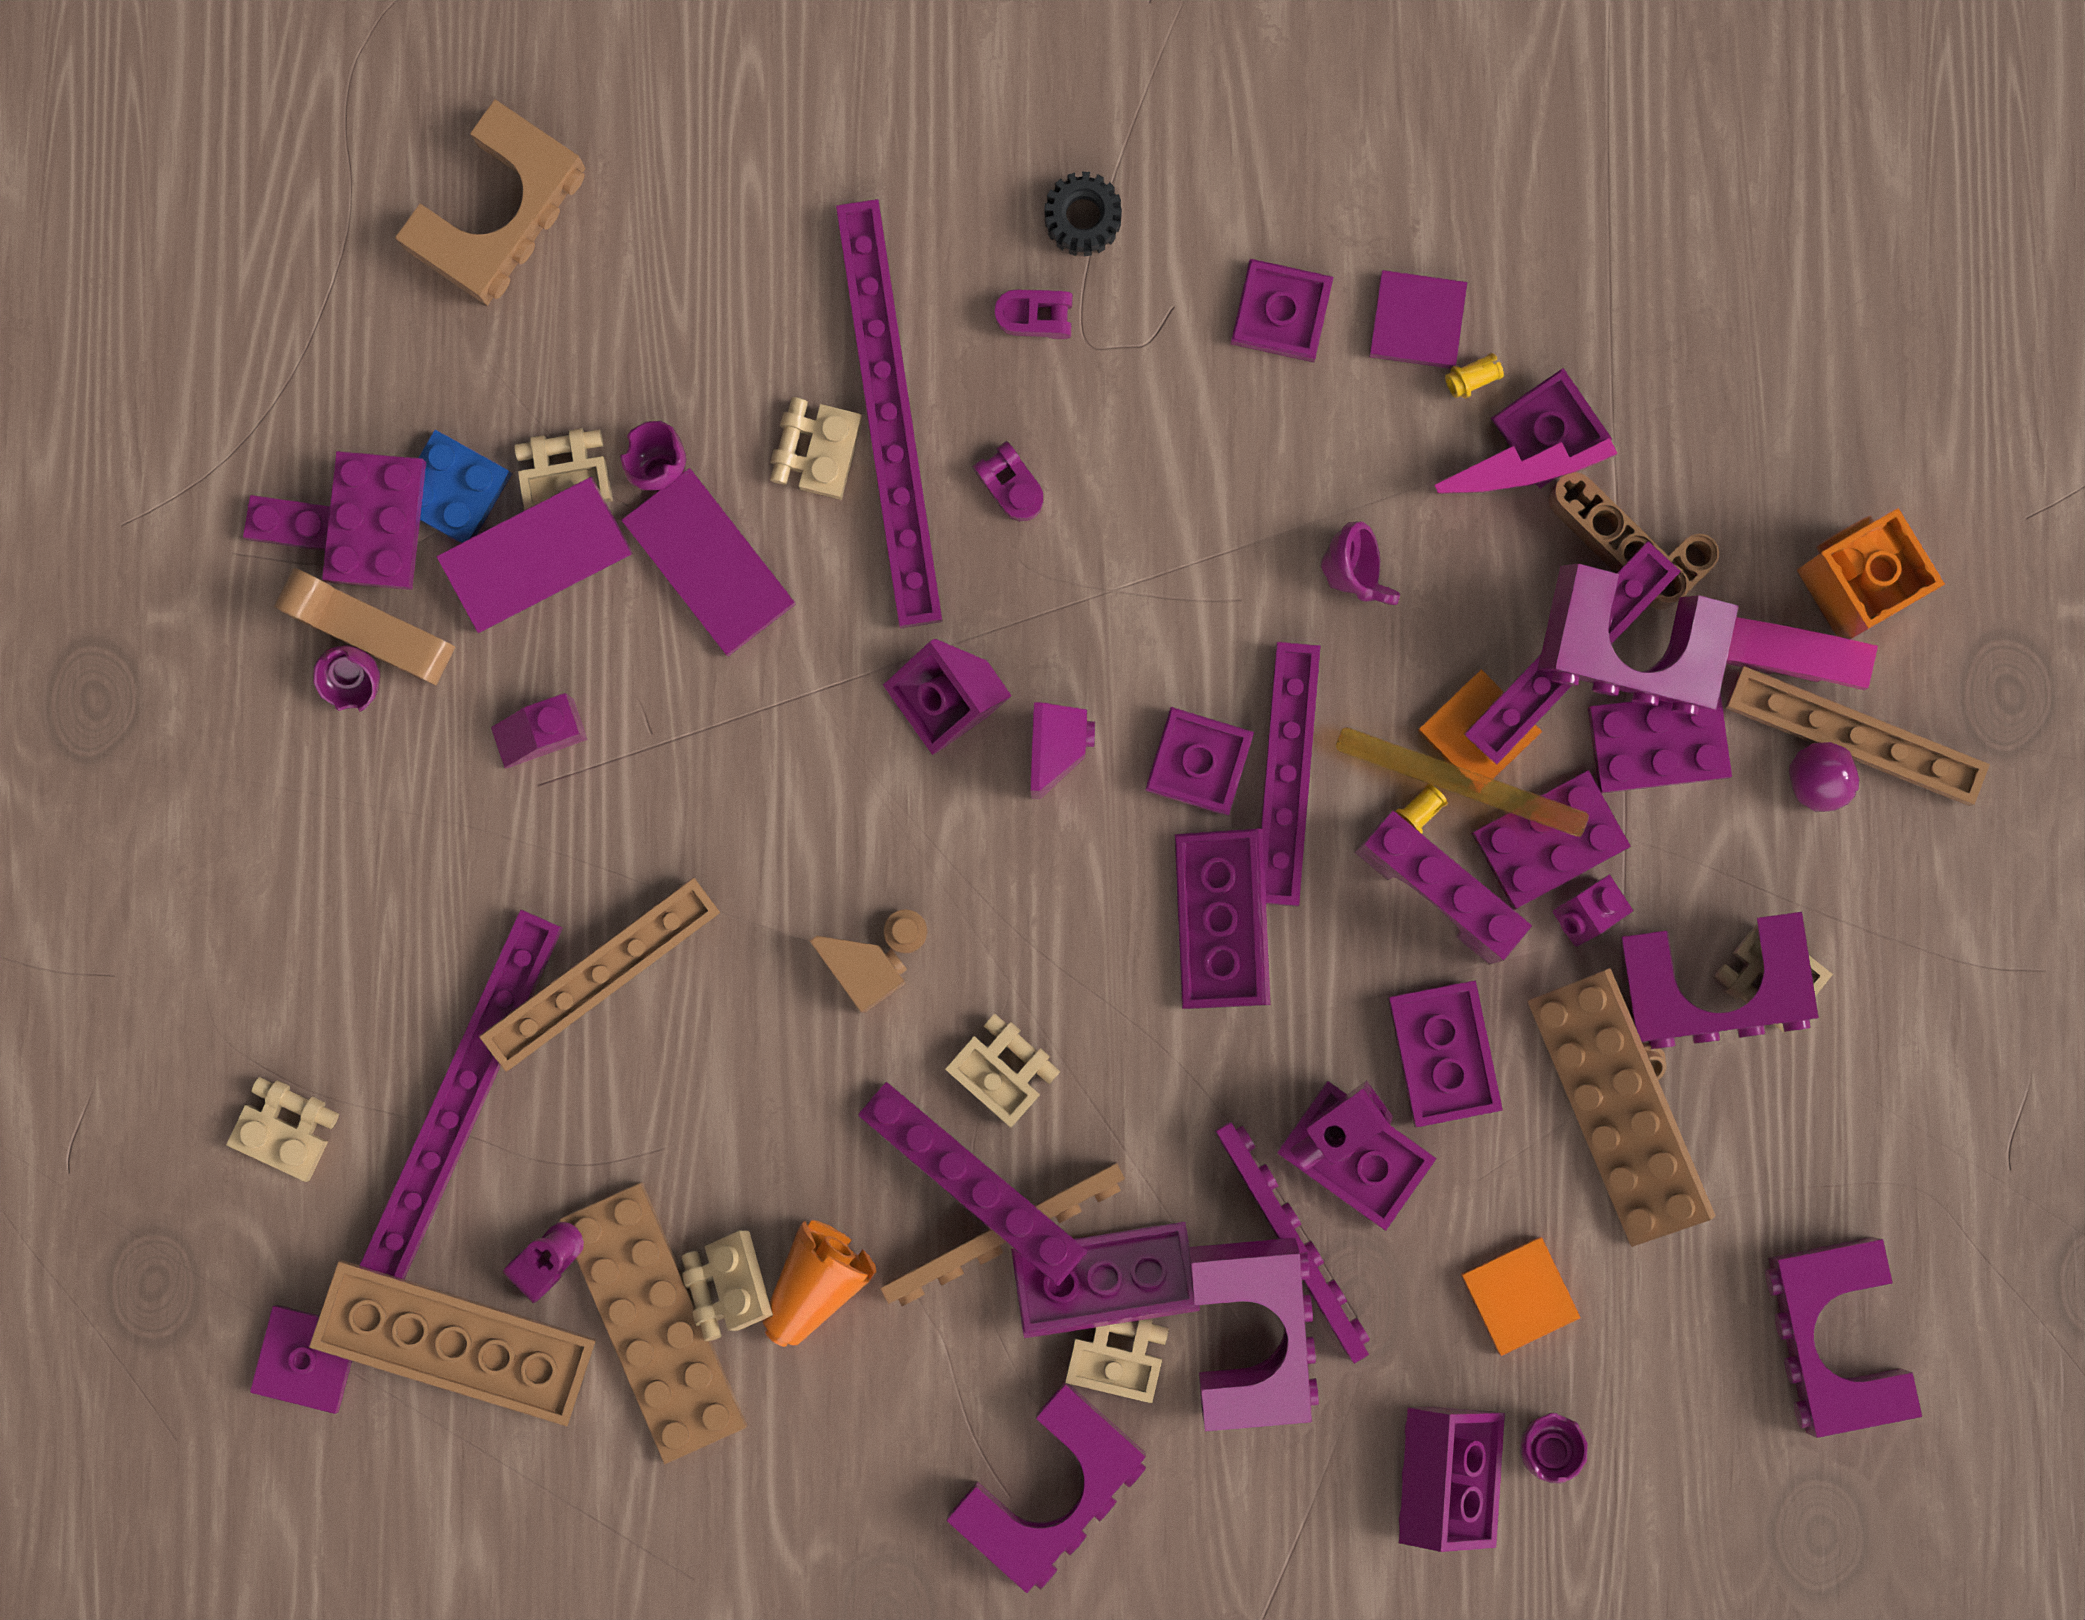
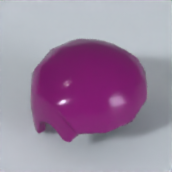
(653, 456)
(346, 677)
(1824, 777)
(1553, 1448)

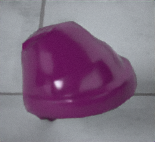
(1354, 564)

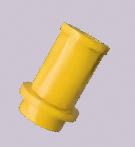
(1473, 376)
(1423, 807)

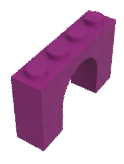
(1580, 645)
(1483, 919)
(1783, 997)
(1803, 1287)
(1280, 1386)
(1029, 1548)

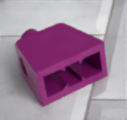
(1358, 1114)

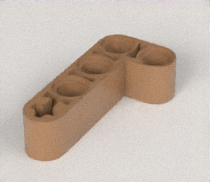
(1625, 534)
(364, 626)

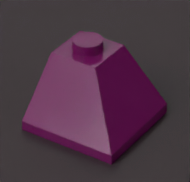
(945, 693)
(1057, 744)

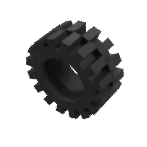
(1083, 239)

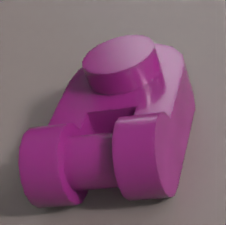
(1018, 313)
(1020, 496)

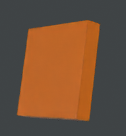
(1447, 727)
(1520, 1296)

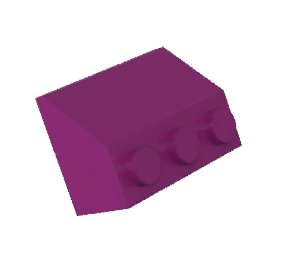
(1451, 1478)

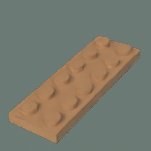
(1621, 1108)
(653, 1324)
(452, 1343)

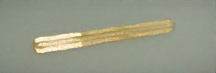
(1462, 781)

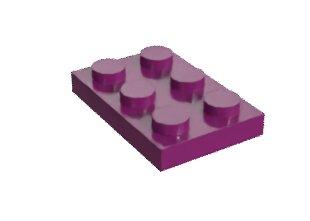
(374, 520)
(1657, 747)
(1538, 858)
(1445, 1054)
(1371, 1178)

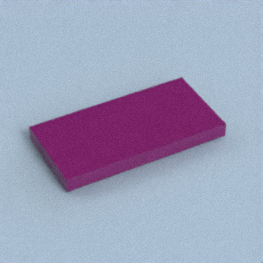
(534, 554)
(708, 562)
(1222, 919)
(1116, 1282)

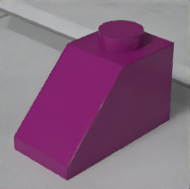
(538, 730)

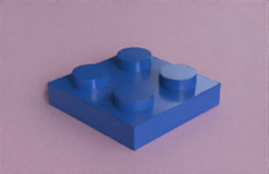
(458, 487)

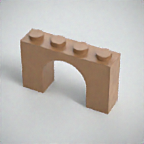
(484, 261)

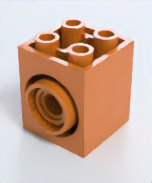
(1869, 573)

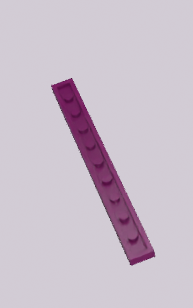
(889, 414)
(458, 1100)

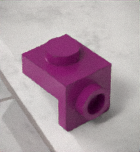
(1592, 911)

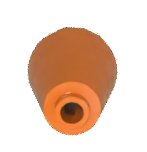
(815, 1282)

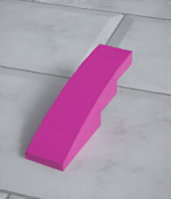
(1508, 471)
(1801, 653)

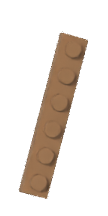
(1865, 737)
(599, 974)
(987, 1244)

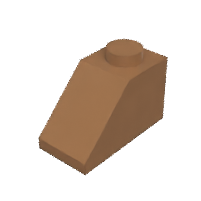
(862, 969)

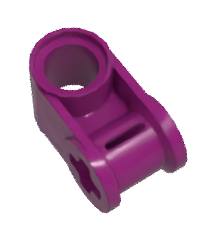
(545, 1260)

